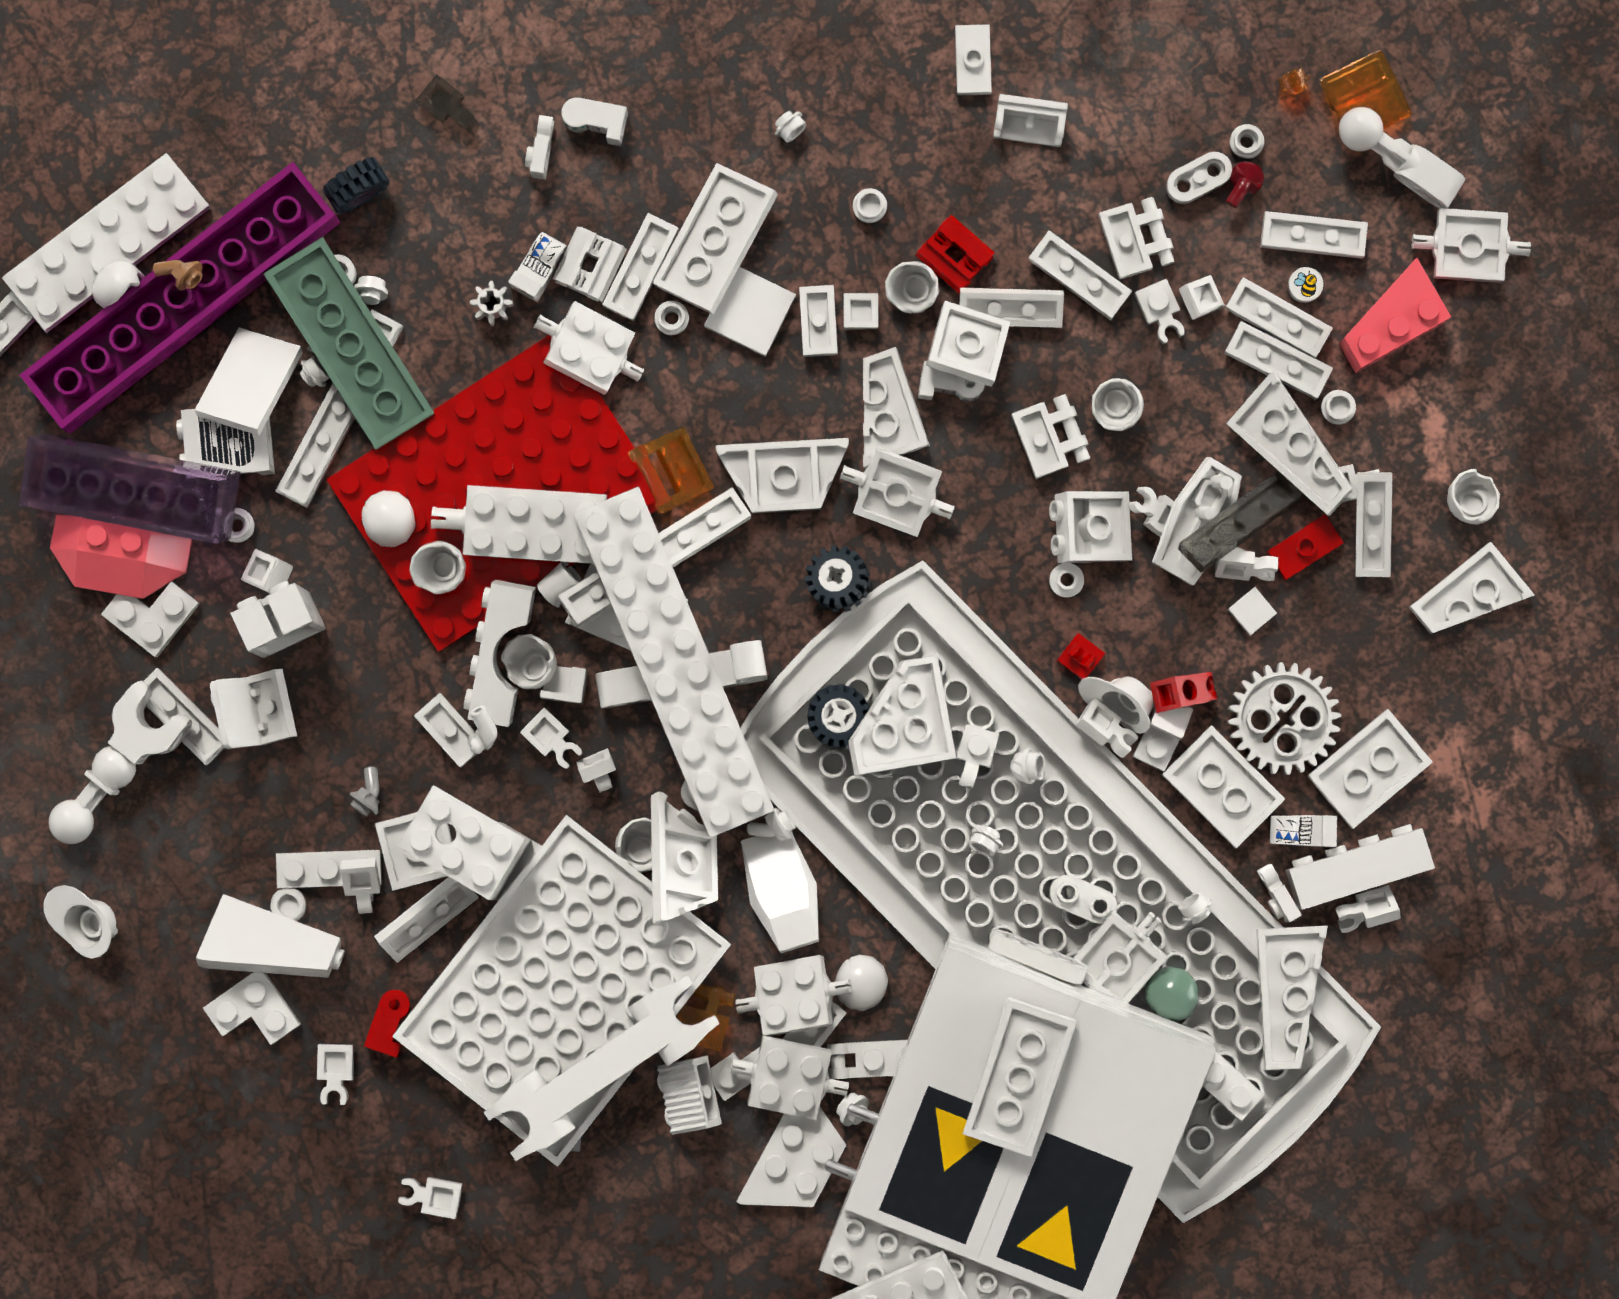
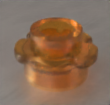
(1294, 81)

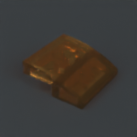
(1367, 84)

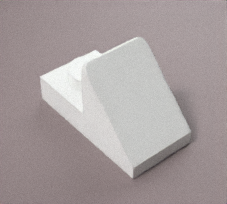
(1162, 737)

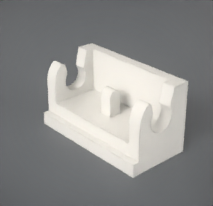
(1030, 120)

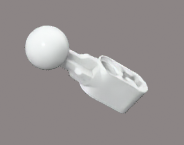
(1412, 164)

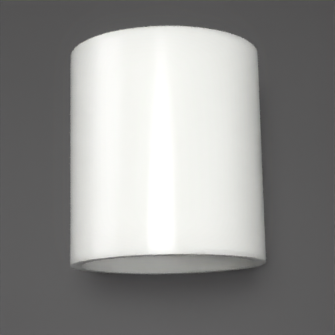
(558, 582)

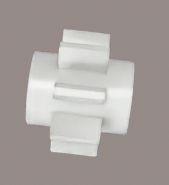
(484, 297)

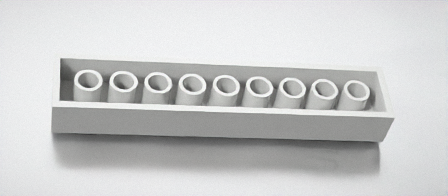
(673, 662)

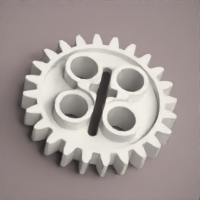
(1306, 739)

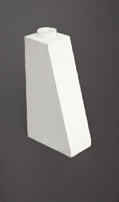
(265, 942)

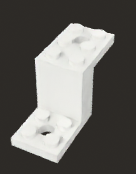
(484, 853)

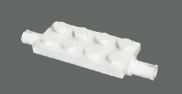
(520, 523)

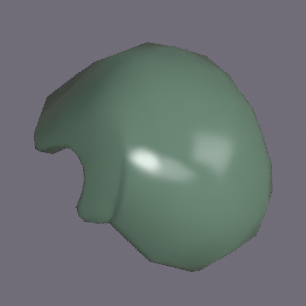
(1172, 993)

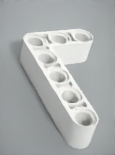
(734, 667)

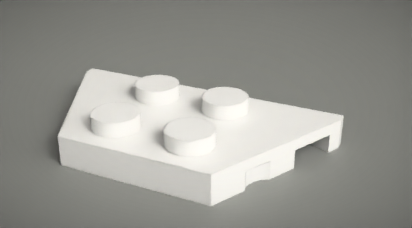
(783, 473)
(681, 861)
(794, 1163)

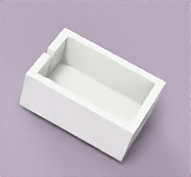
(277, 620)

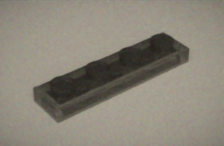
(1240, 521)

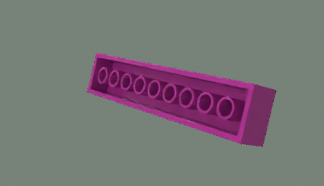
(159, 319)

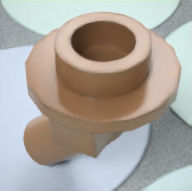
(186, 274)

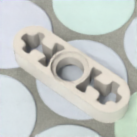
(1038, 957)

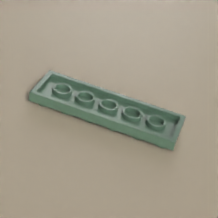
(349, 343)

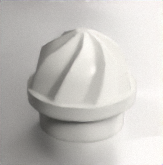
(1028, 766)

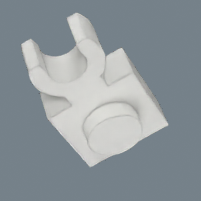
(538, 156)
(1158, 306)
(1155, 509)
(1243, 564)
(1103, 727)
(547, 735)
(1281, 902)
(335, 1064)
(438, 1197)

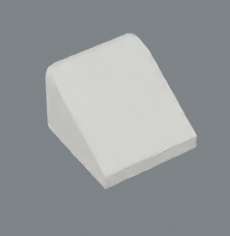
(266, 571)

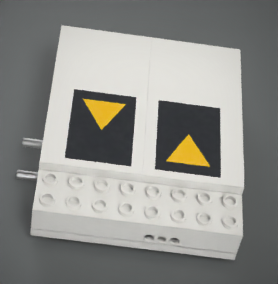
(1007, 1219)

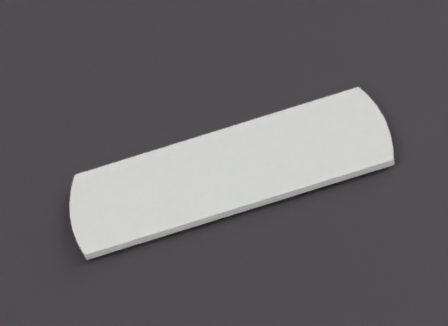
(909, 853)

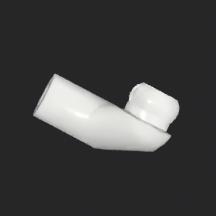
(486, 730)

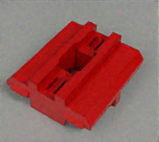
(955, 274)

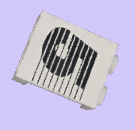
(225, 446)

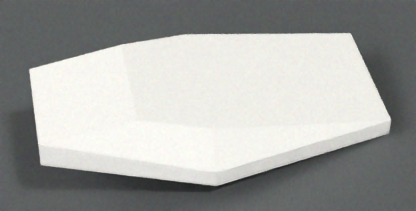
(1203, 498)
(782, 891)

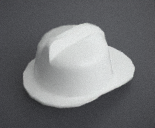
(1124, 697)
(80, 921)

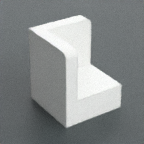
(566, 685)

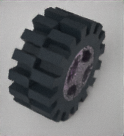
(356, 185)

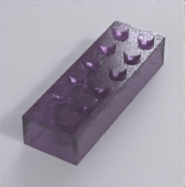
(129, 488)

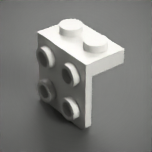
(253, 710)

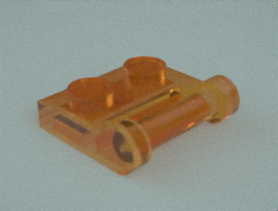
(681, 466)

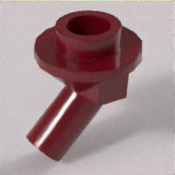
(1245, 178)

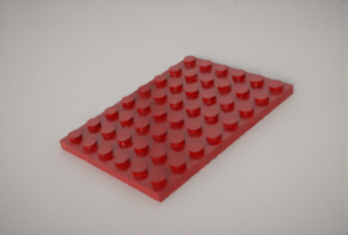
(505, 431)

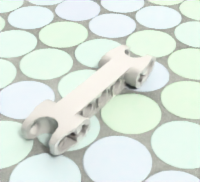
(548, 1103)

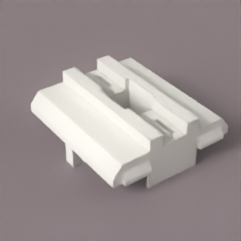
(608, 262)

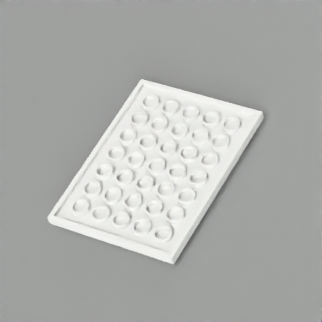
(555, 977)

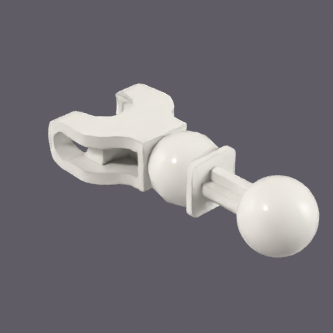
(116, 764)

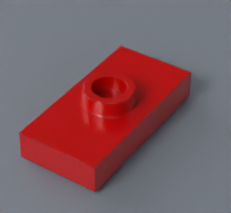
(1305, 546)

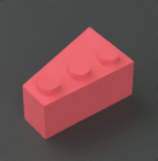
(1397, 318)

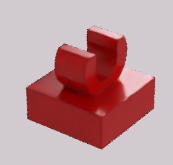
(1080, 656)

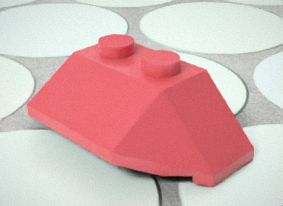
(118, 556)

